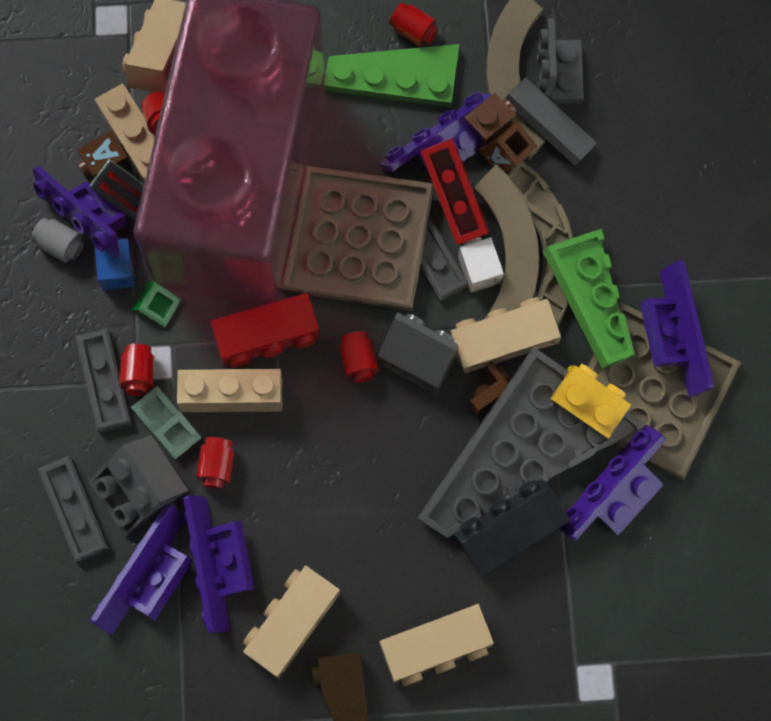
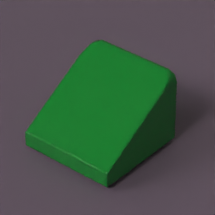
(156, 304)

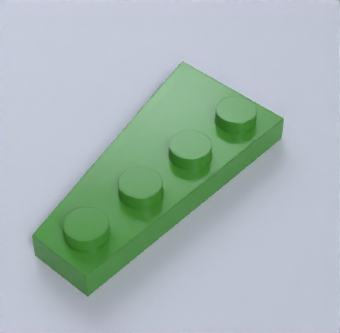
(404, 75)
(588, 287)

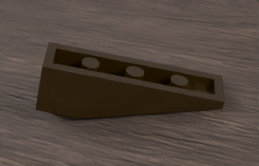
(342, 686)

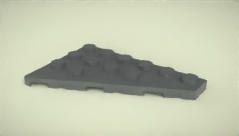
(516, 443)

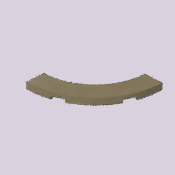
(504, 55)
(551, 228)
(518, 236)

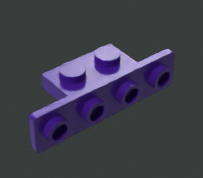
(450, 125)
(85, 209)
(676, 331)
(619, 489)
(219, 561)
(148, 575)

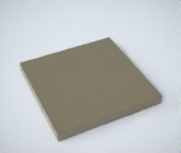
(358, 238)
(662, 399)

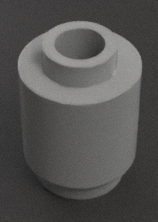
(57, 239)

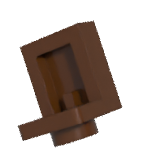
(491, 118)

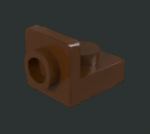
(486, 395)

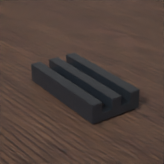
(103, 176)

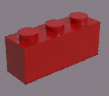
(455, 191)
(266, 330)

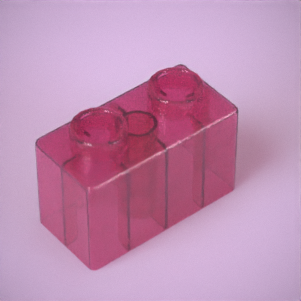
(232, 148)

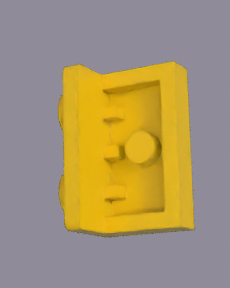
(590, 400)

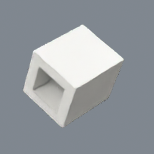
(480, 264)

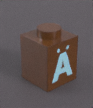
(509, 148)
(97, 153)

